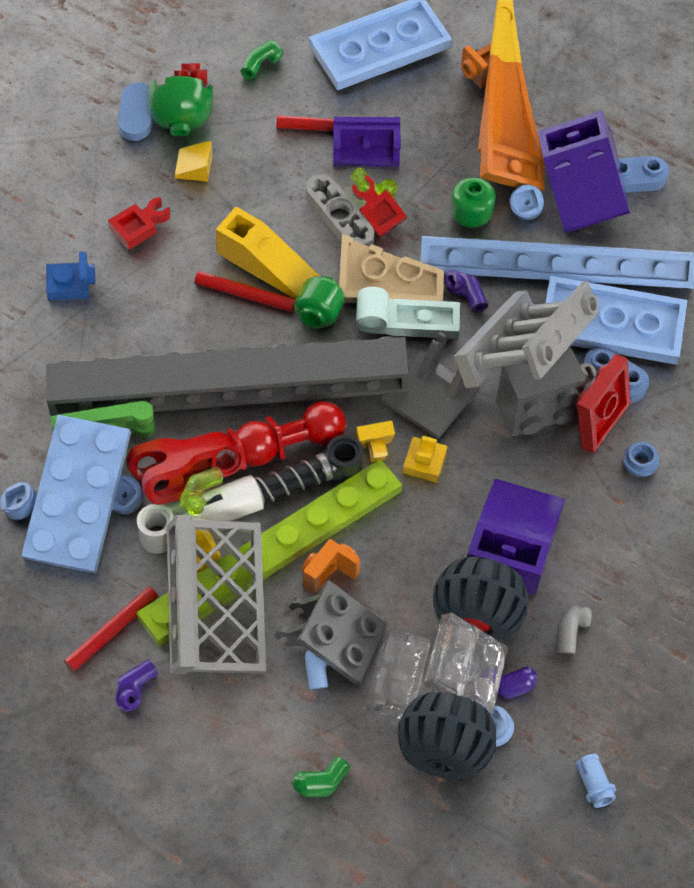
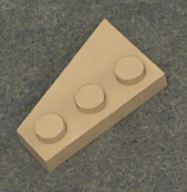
(400, 277)

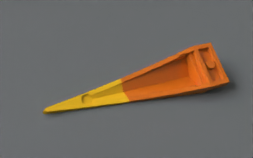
(508, 130)

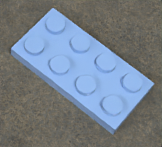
(379, 42)
(629, 321)
(76, 494)

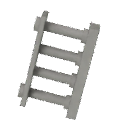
(526, 335)

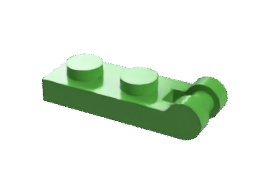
(133, 416)

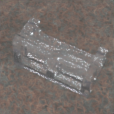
(397, 673)

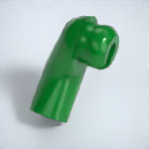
(257, 55)
(321, 783)

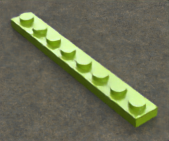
(288, 540)

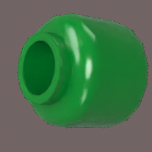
(472, 202)
(319, 302)

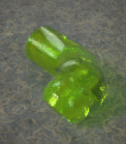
(358, 178)
(196, 485)

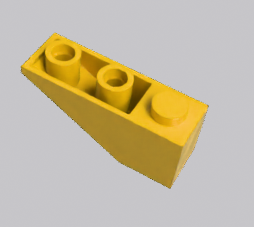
(261, 252)

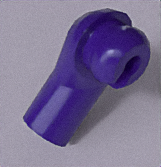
(468, 287)
(130, 684)

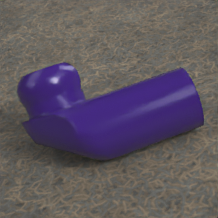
(517, 682)

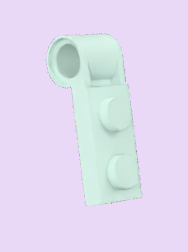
(405, 317)

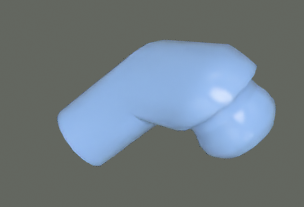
(315, 671)

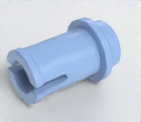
(595, 780)

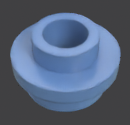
(643, 451)

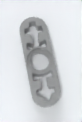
(337, 200)

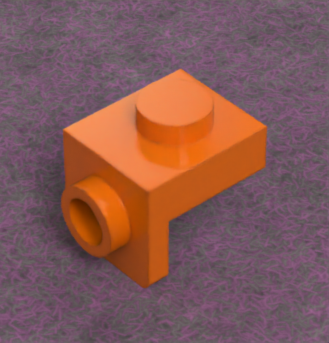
(475, 64)
(322, 565)

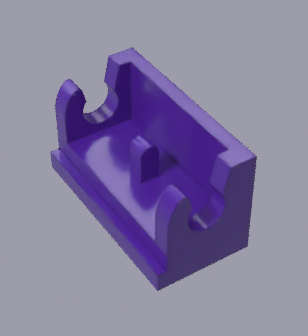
(366, 141)

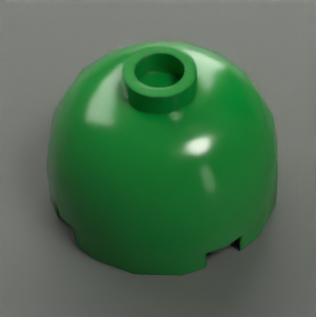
(180, 104)

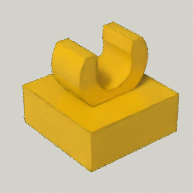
(375, 438)
(425, 458)

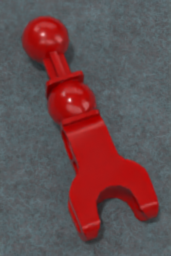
(252, 445)

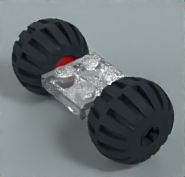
(453, 727)

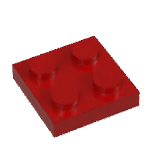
(603, 402)

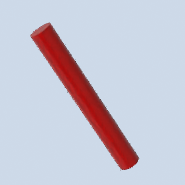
(304, 123)
(244, 291)
(110, 629)

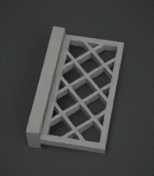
(184, 602)

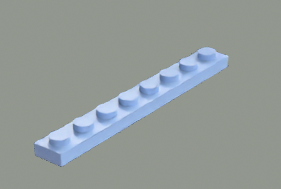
(560, 260)

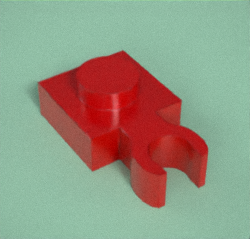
(192, 70)
(379, 209)
(137, 225)

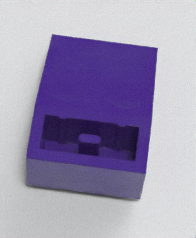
(584, 171)
(517, 529)

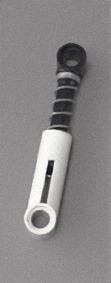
(249, 495)

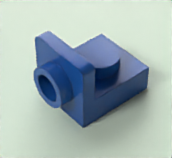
(70, 279)

